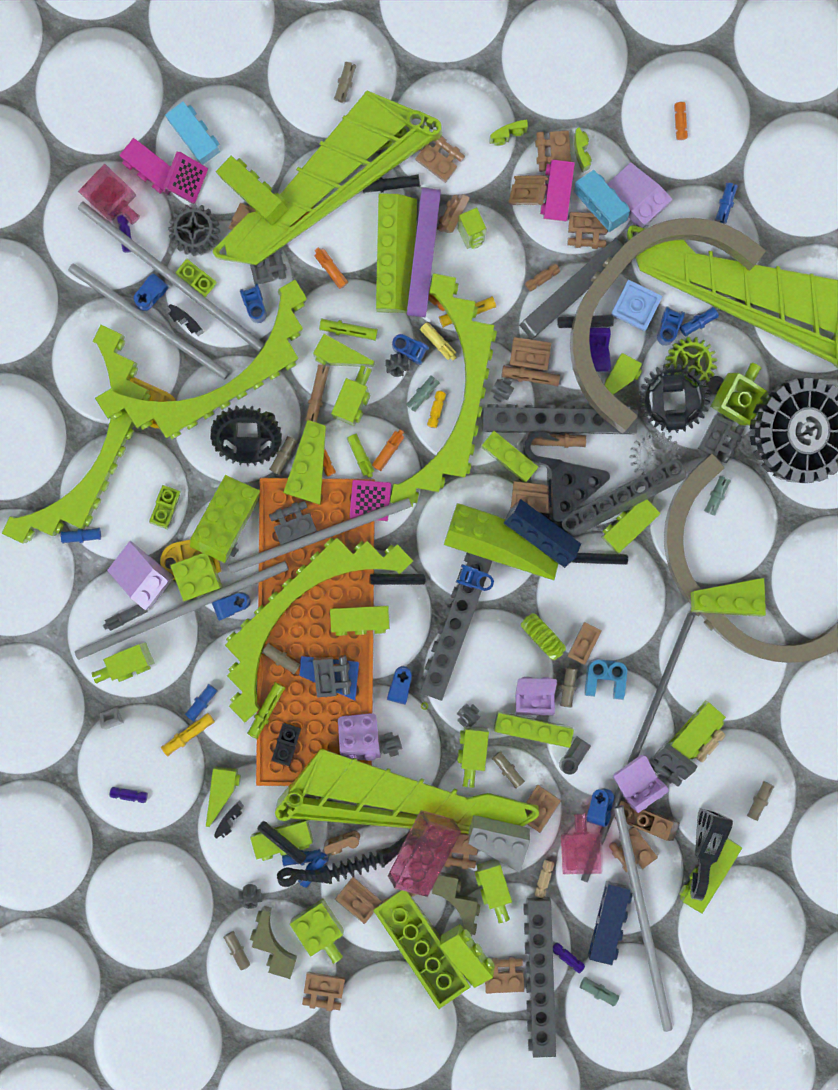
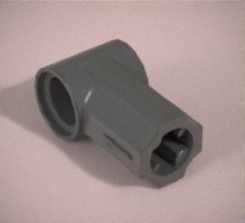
(575, 754)

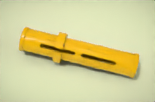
(487, 304)
(182, 738)

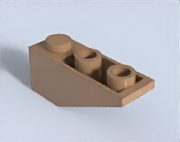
(651, 822)

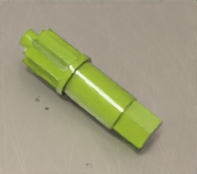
(360, 455)

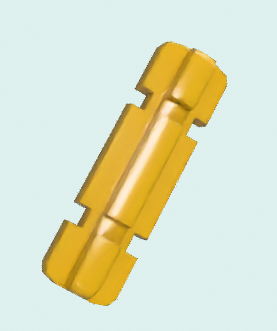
(436, 409)

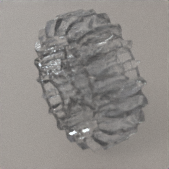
(650, 449)

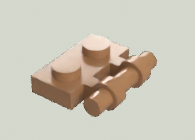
(559, 148)
(436, 162)
(454, 208)
(586, 224)
(462, 846)
(642, 852)
(506, 981)
(323, 985)

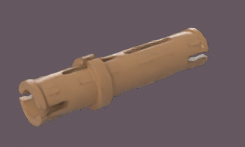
(529, 375)
(317, 393)
(564, 440)

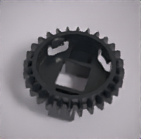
(674, 381)
(248, 448)

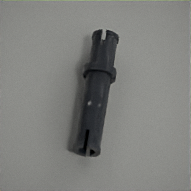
(393, 183)

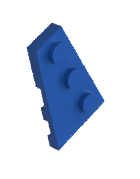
(307, 672)

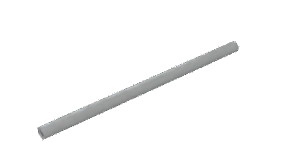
(148, 321)
(320, 535)

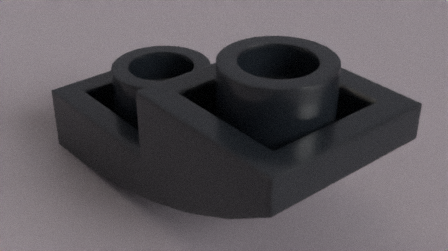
(181, 316)
(286, 744)
(224, 826)

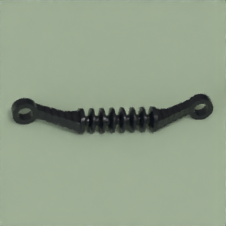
(325, 874)

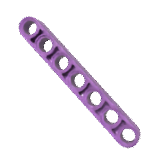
(423, 252)

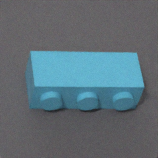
(193, 132)
(601, 200)

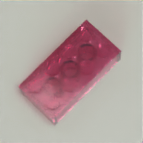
(424, 853)

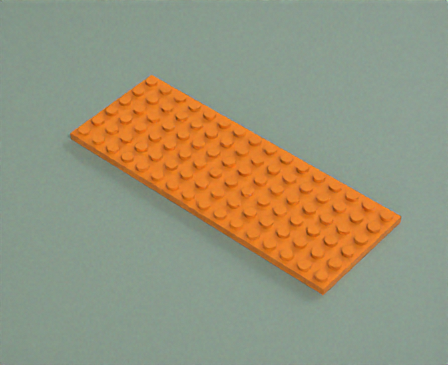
(307, 632)

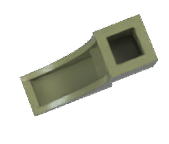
(467, 907)
(281, 961)

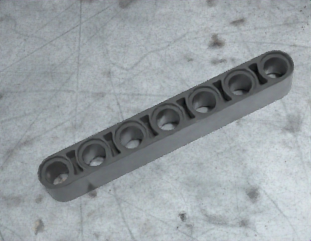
(568, 292)
(633, 499)

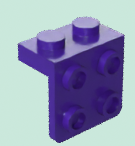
(599, 348)

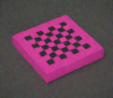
(185, 177)
(368, 497)

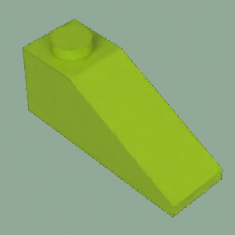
(338, 354)
(623, 373)
(222, 786)

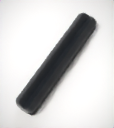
(597, 321)
(598, 558)
(397, 579)
(281, 842)

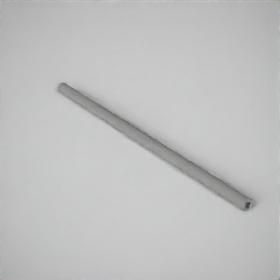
(171, 276)
(181, 610)
(643, 918)

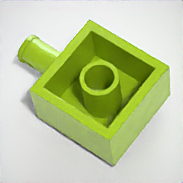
(739, 396)
(352, 398)
(124, 663)
(473, 752)
(495, 888)
(318, 930)

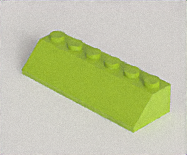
(395, 251)

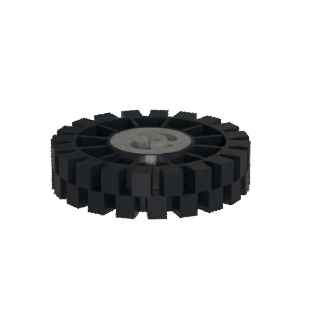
(783, 416)

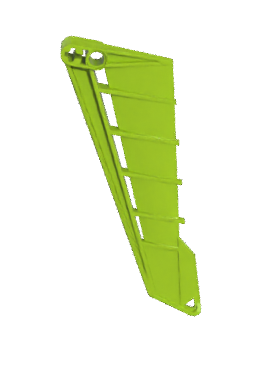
(354, 140)
(782, 291)
(356, 782)

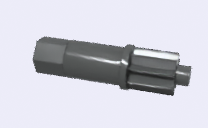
(124, 617)

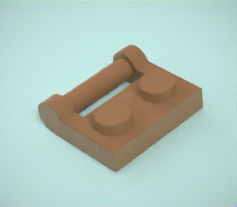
(342, 841)

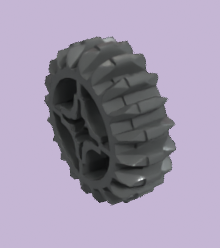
(186, 229)

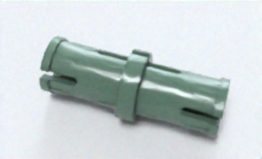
(422, 393)
(717, 495)
(599, 991)

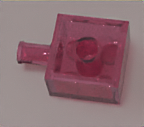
(109, 195)
(582, 849)

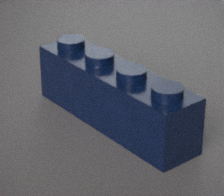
(542, 533)
(609, 923)

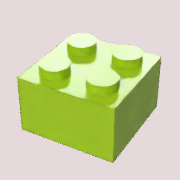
(196, 576)

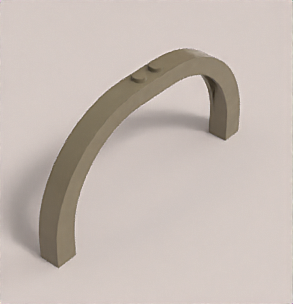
(696, 229)
(675, 556)

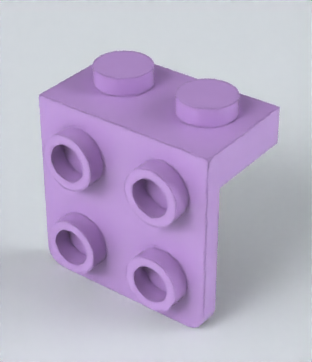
(535, 696)
(359, 737)
(639, 784)

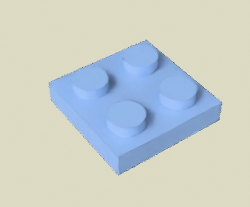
(636, 305)

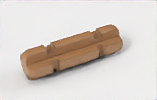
(542, 277)

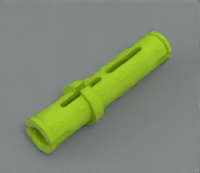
(348, 329)
(266, 710)

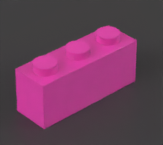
(147, 165)
(558, 190)

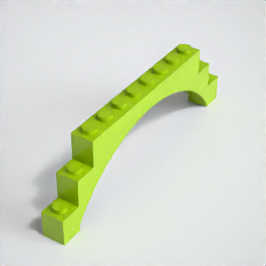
(475, 344)
(177, 415)
(85, 497)
(251, 639)

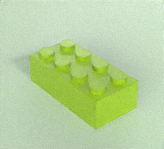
(224, 518)

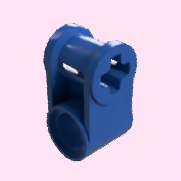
(151, 290)
(253, 300)
(671, 323)
(410, 349)
(473, 578)
(228, 606)
(400, 688)
(600, 810)

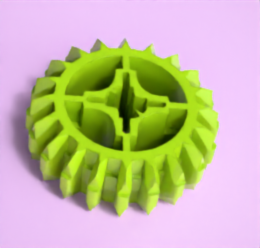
(703, 351)
(543, 636)

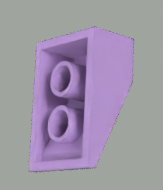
(641, 194)
(140, 575)

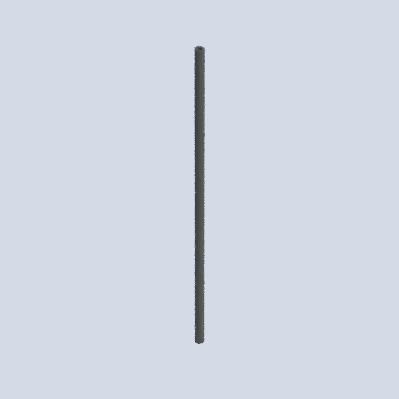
(650, 716)

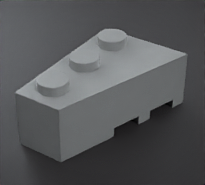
(500, 840)

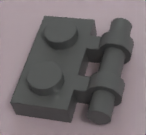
(263, 271)
(715, 436)
(295, 528)
(325, 676)
(675, 761)

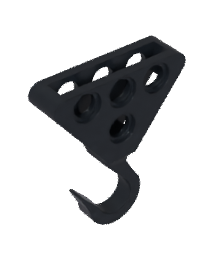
(557, 490)
(711, 828)

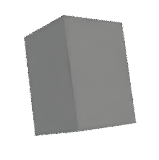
(110, 718)

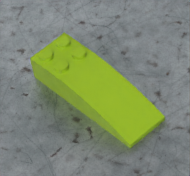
(492, 539)
(421, 949)

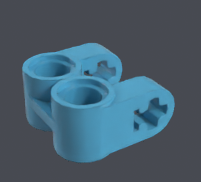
(606, 674)

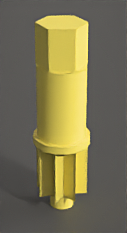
(438, 341)

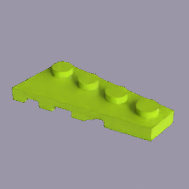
(307, 468)
(734, 599)

